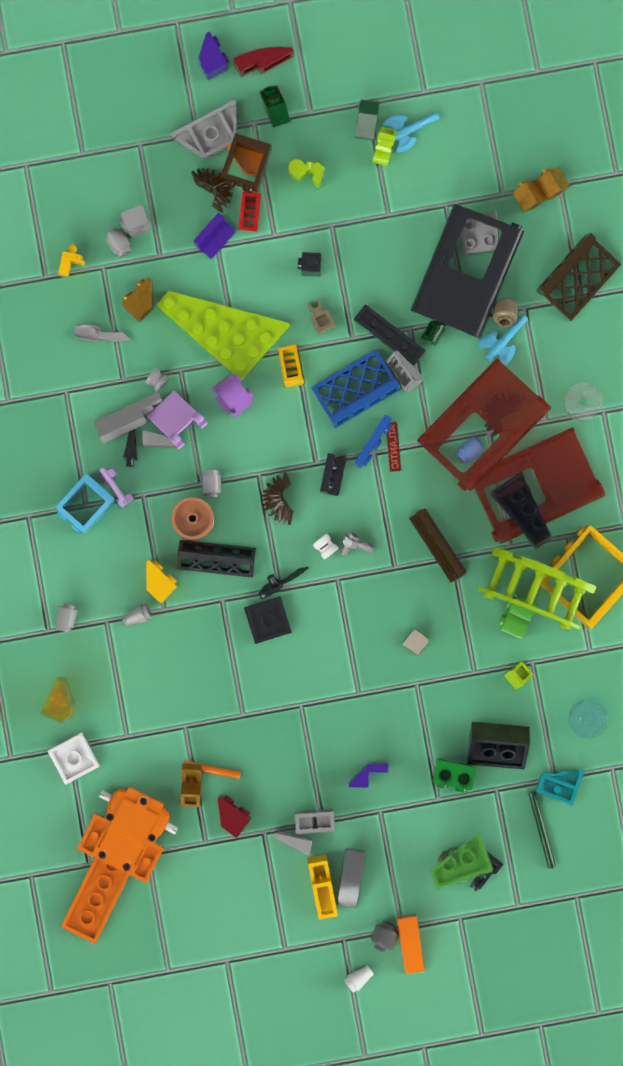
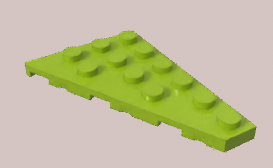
(228, 334)

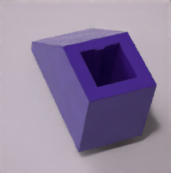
(211, 59)

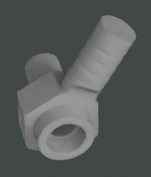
(352, 541)

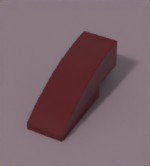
(262, 59)

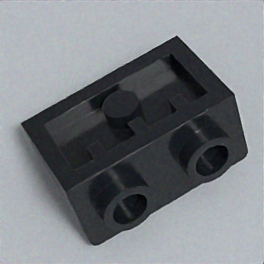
(333, 475)

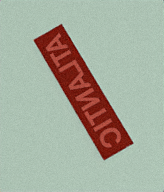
(393, 448)

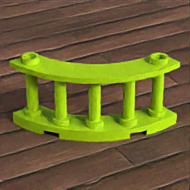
(541, 571)

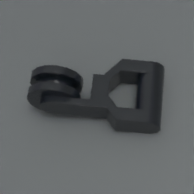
(480, 883)

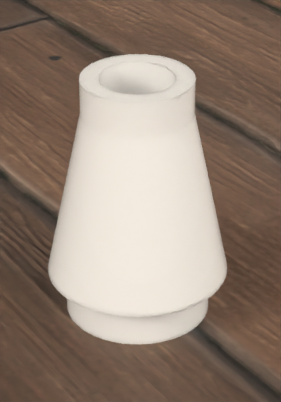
(358, 978)

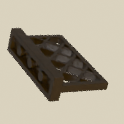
(569, 263)
(437, 545)

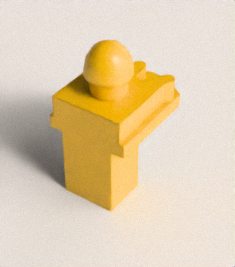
(69, 258)

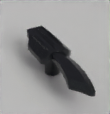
(275, 584)

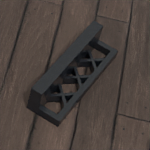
(216, 555)

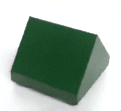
(433, 332)

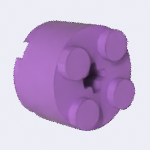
(232, 395)

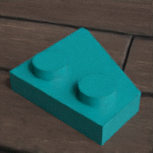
(560, 785)

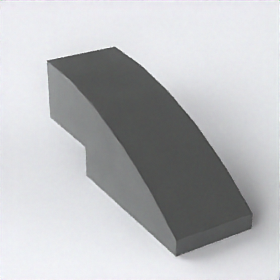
(351, 877)

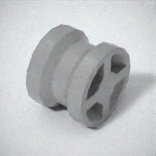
(156, 379)

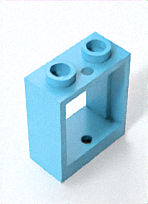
(64, 514)

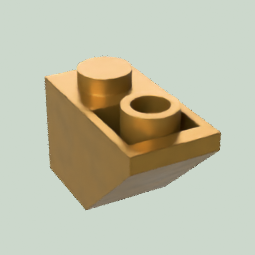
(140, 302)

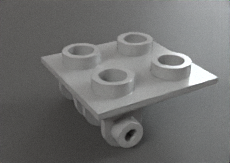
(479, 237)

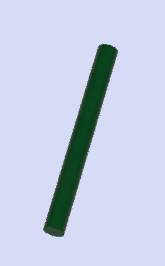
(541, 829)

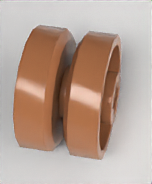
(204, 518)

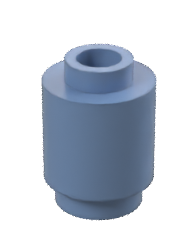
(470, 450)

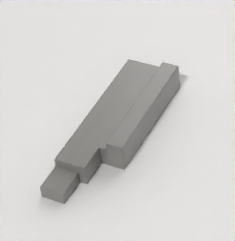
(126, 418)

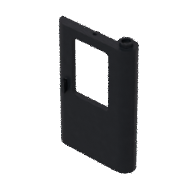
(457, 297)

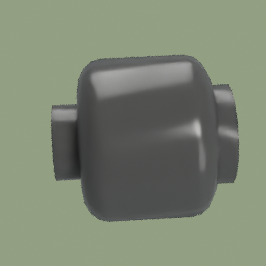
(384, 936)

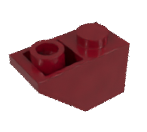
(231, 817)

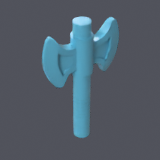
(406, 142)
(498, 347)

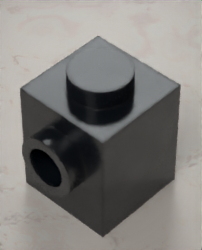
(310, 264)

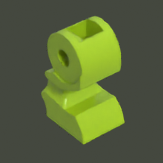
(384, 146)
(299, 171)

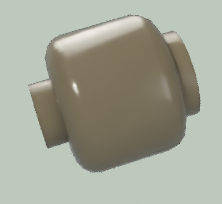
(505, 312)

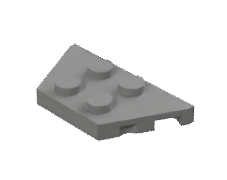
(210, 132)

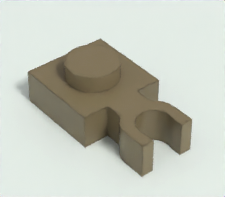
(321, 319)

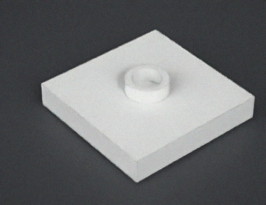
(73, 758)

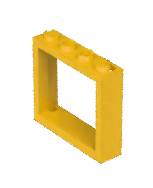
(569, 549)

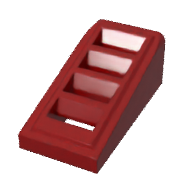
(249, 227)

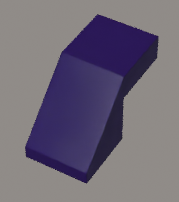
(361, 779)

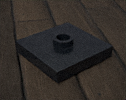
(267, 620)

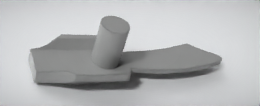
(93, 334)

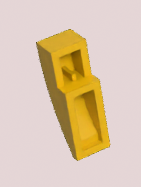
(322, 886)

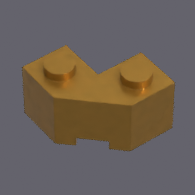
(548, 186)

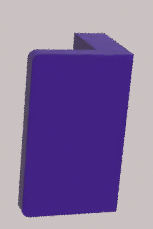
(214, 236)

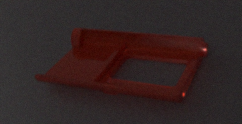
(501, 402)
(561, 473)

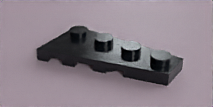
(518, 503)

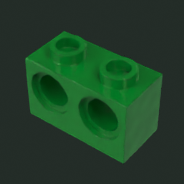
(455, 770)

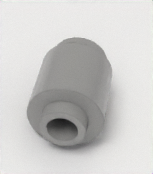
(118, 243)
(211, 483)
(66, 617)

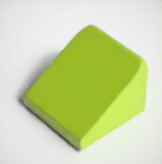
(518, 675)

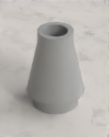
(138, 615)

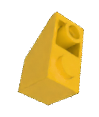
(158, 583)

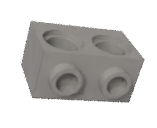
(135, 222)
(314, 821)

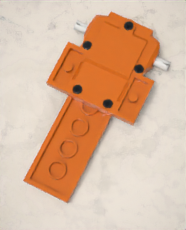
(120, 847)

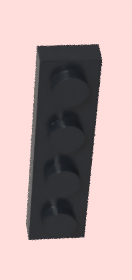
(389, 334)

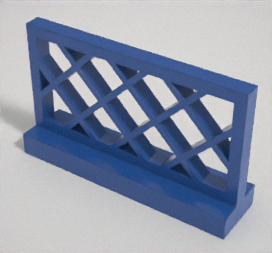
(361, 403)

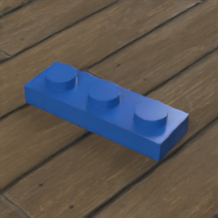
(374, 442)

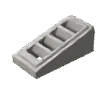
(412, 374)
(153, 439)
(297, 842)

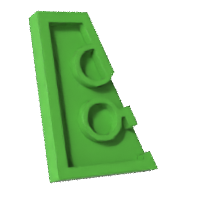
(463, 864)

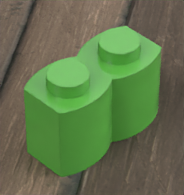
(516, 619)

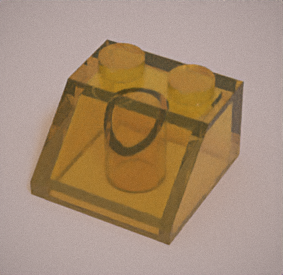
(59, 702)

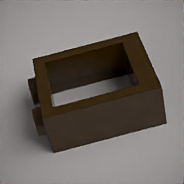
(253, 145)

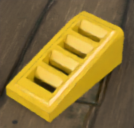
(298, 379)

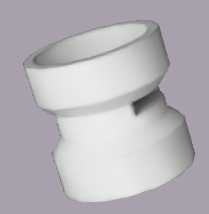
(329, 549)

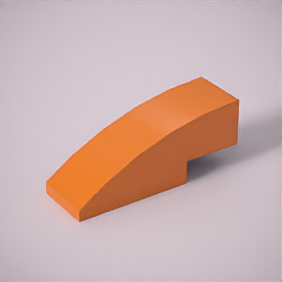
(410, 943)

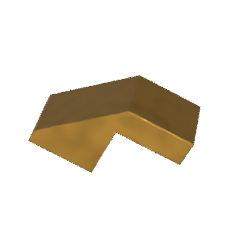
(191, 785)

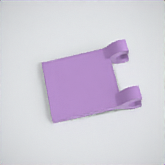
(174, 416)
(107, 477)

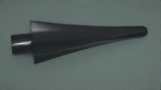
(130, 451)

